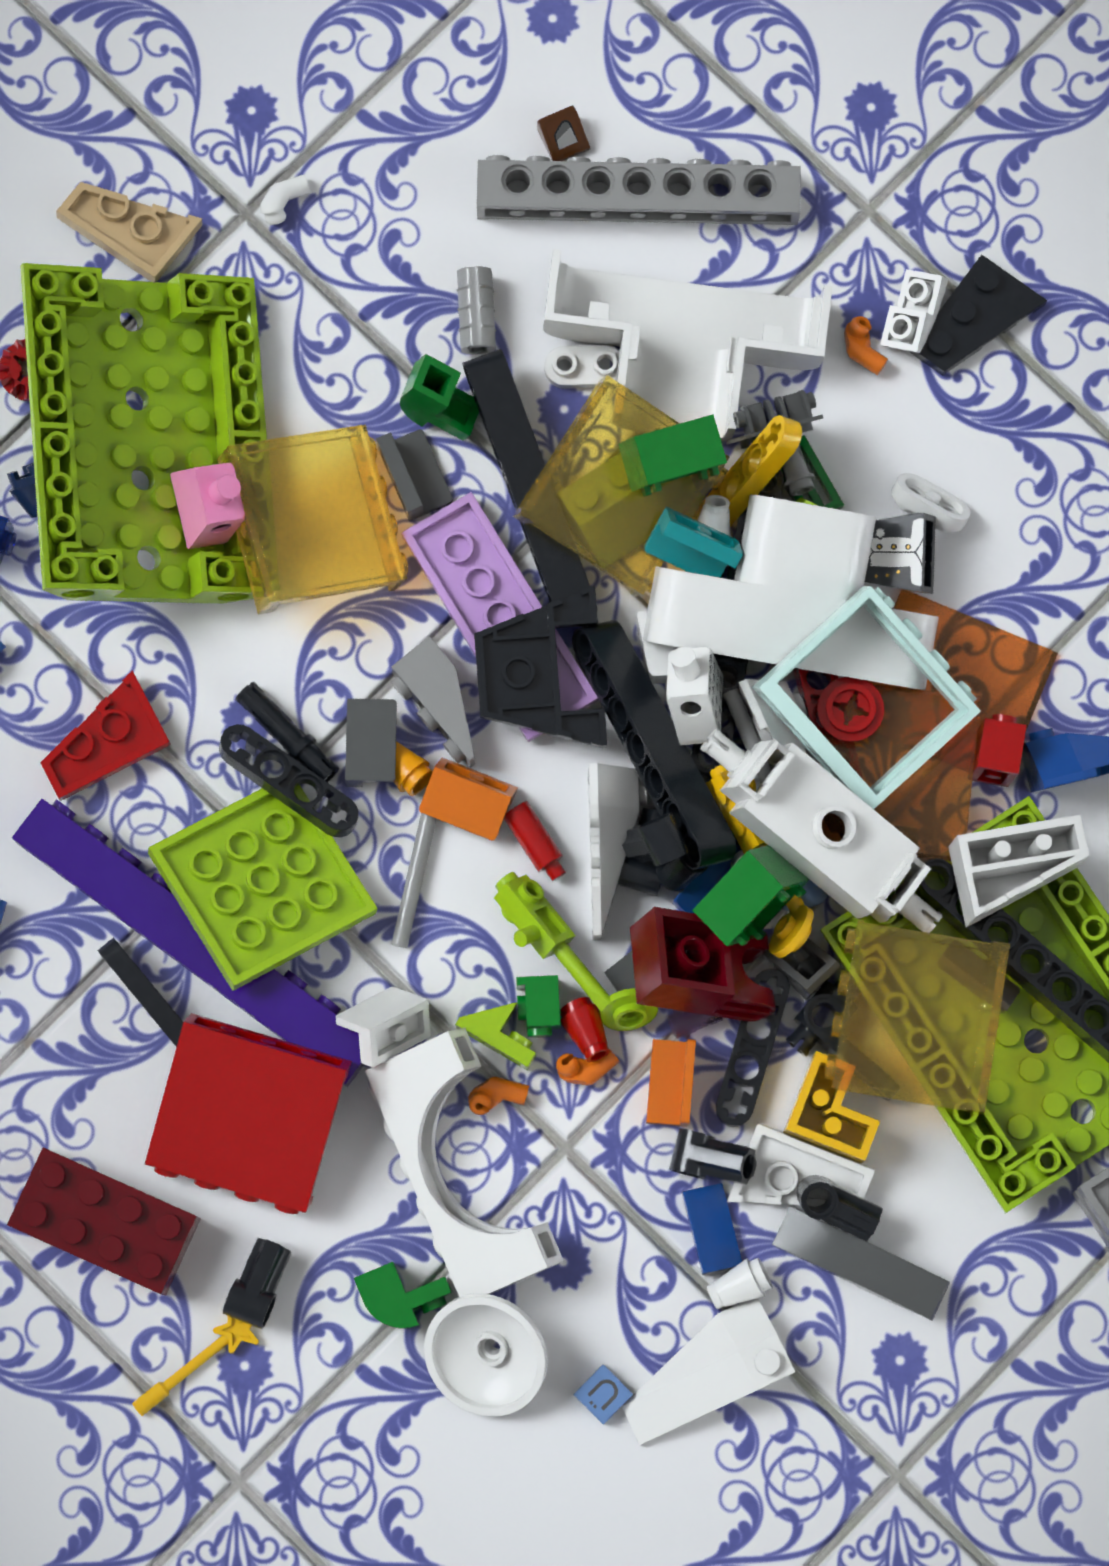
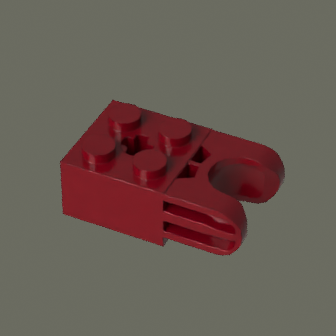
(691, 970)

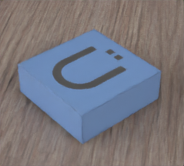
(603, 1394)

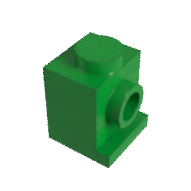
(539, 1004)

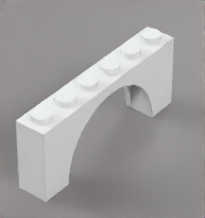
(411, 1096)

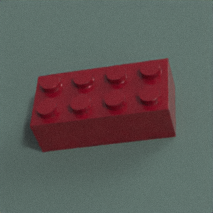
(104, 1221)

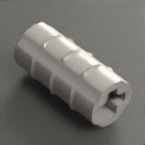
(476, 310)

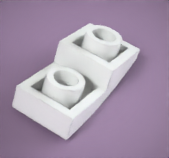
(916, 311)

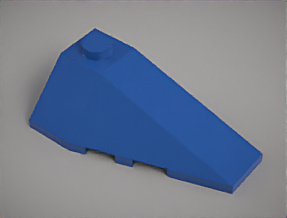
(1063, 758)

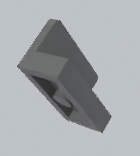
(414, 473)
(370, 741)

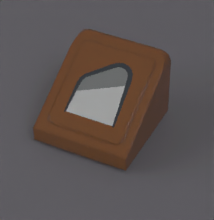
(563, 134)

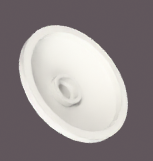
(475, 1372)

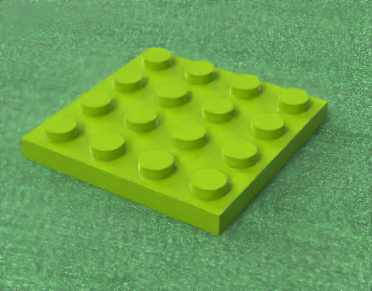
(260, 885)

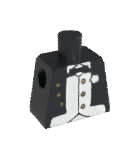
(903, 553)

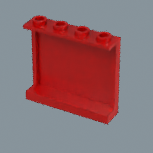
(246, 1113)

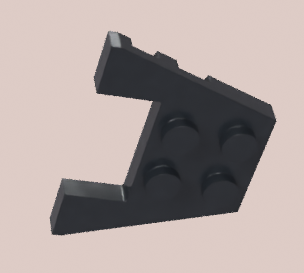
(521, 671)

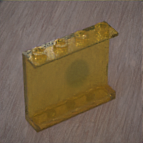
(586, 494)
(315, 517)
(918, 1017)

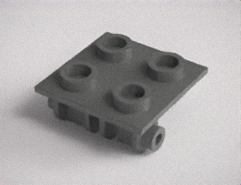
(755, 417)

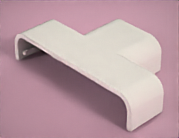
(684, 339)
(792, 577)

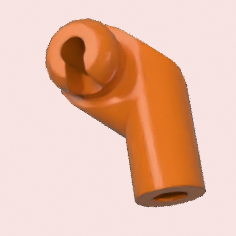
(493, 1092)

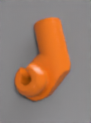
(859, 345)
(581, 1072)

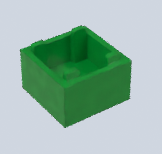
(672, 454)
(750, 896)

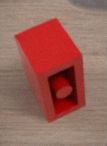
(998, 750)

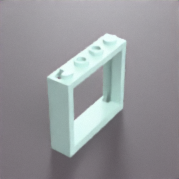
(929, 663)

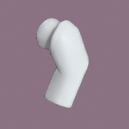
(278, 196)

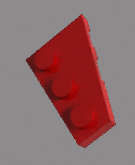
(109, 740)

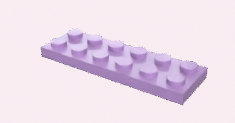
(484, 585)

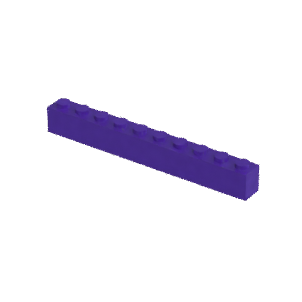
(156, 915)

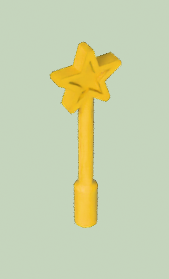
(232, 1335)

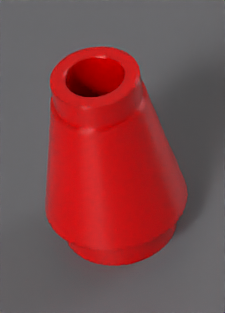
(585, 1027)

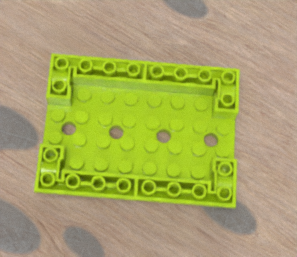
(200, 393)
(1027, 1122)

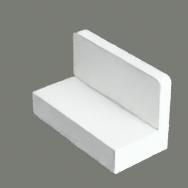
(387, 1024)

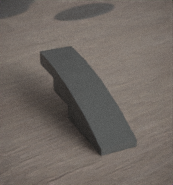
(861, 1263)

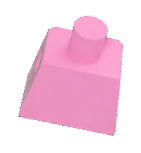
(208, 500)

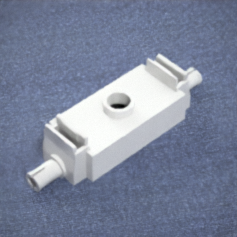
(789, 817)

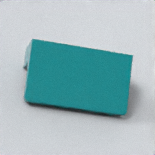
(692, 545)

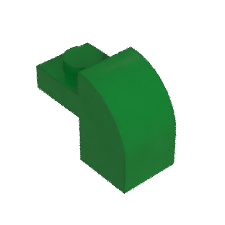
(433, 398)
(390, 1304)

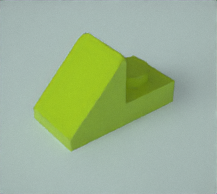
(488, 1028)

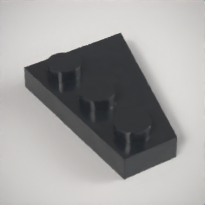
(976, 313)

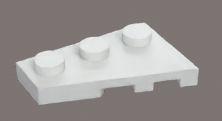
(788, 1160)

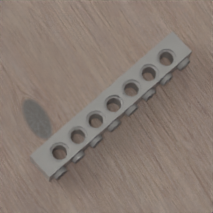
(621, 205)

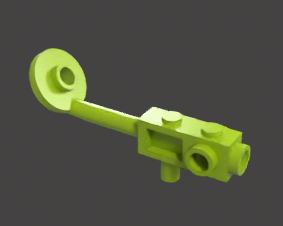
(542, 927)

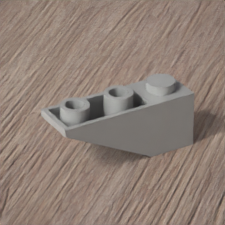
(434, 685)

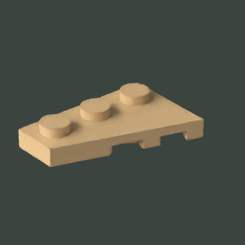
(130, 231)

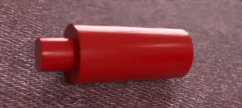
(535, 840)

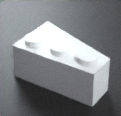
(1013, 861)

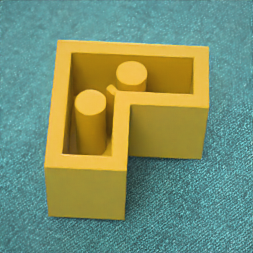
(823, 1121)

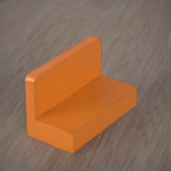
(467, 798)
(671, 1082)

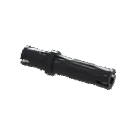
(281, 727)

